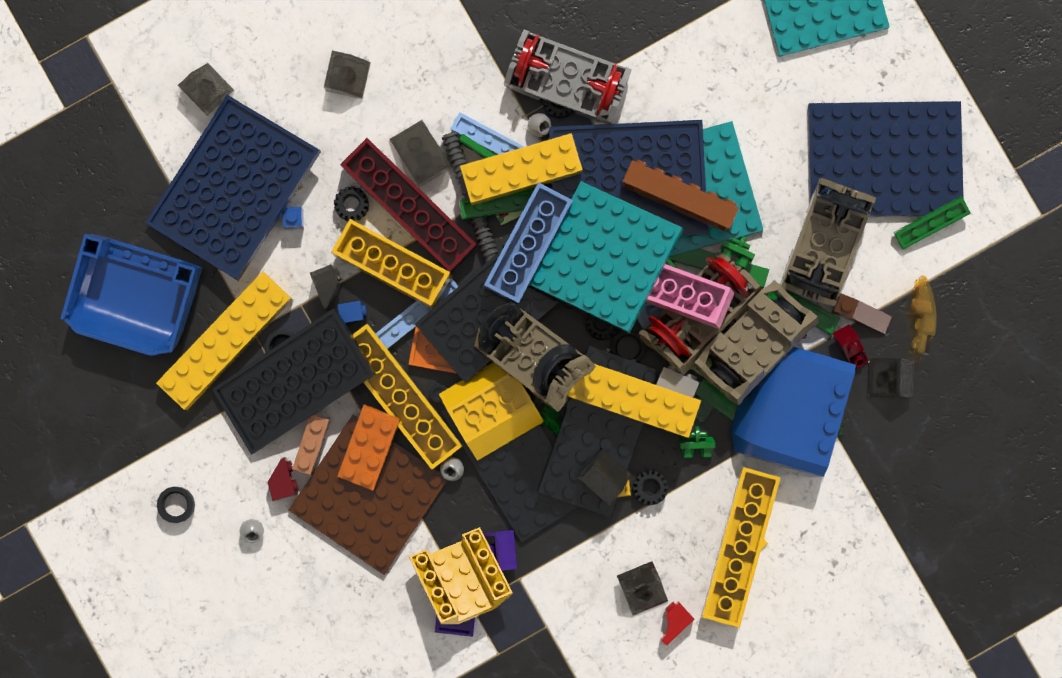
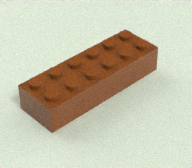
(680, 196)

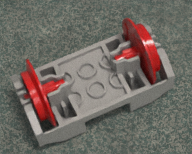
(567, 77)

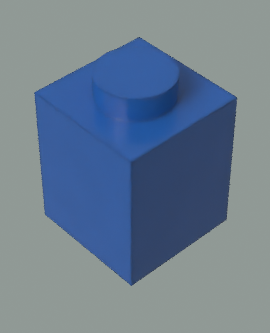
(293, 218)
(352, 312)

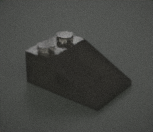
(420, 153)

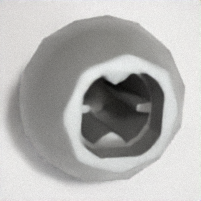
(539, 125)
(451, 469)
(251, 531)

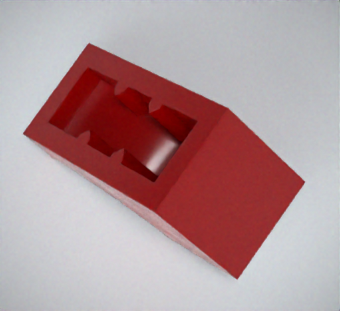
(677, 620)

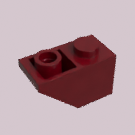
(850, 346)
(281, 482)

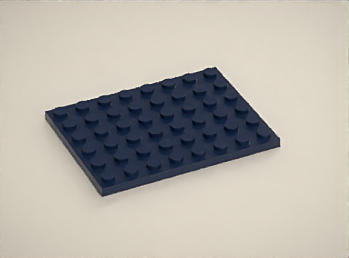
(609, 149)
(891, 151)
(233, 187)

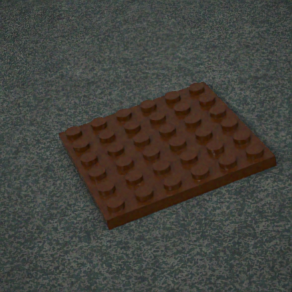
(367, 521)

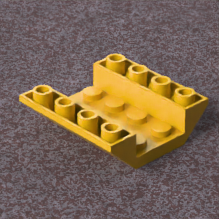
(490, 410)
(462, 579)

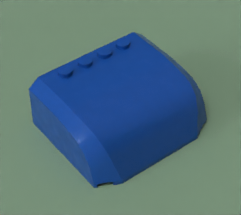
(130, 295)
(795, 412)

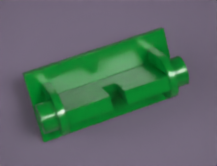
(550, 417)

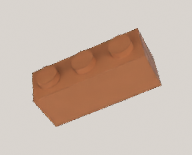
(311, 444)

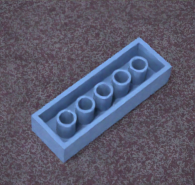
(527, 243)

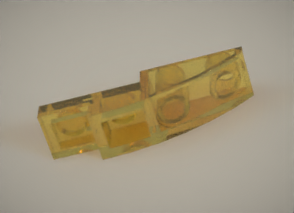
(923, 306)

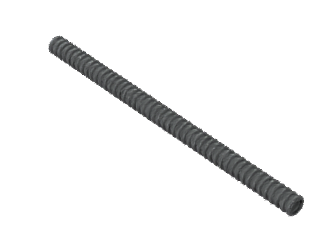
(480, 225)

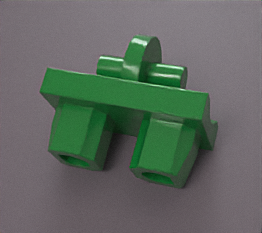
(730, 249)
(697, 440)

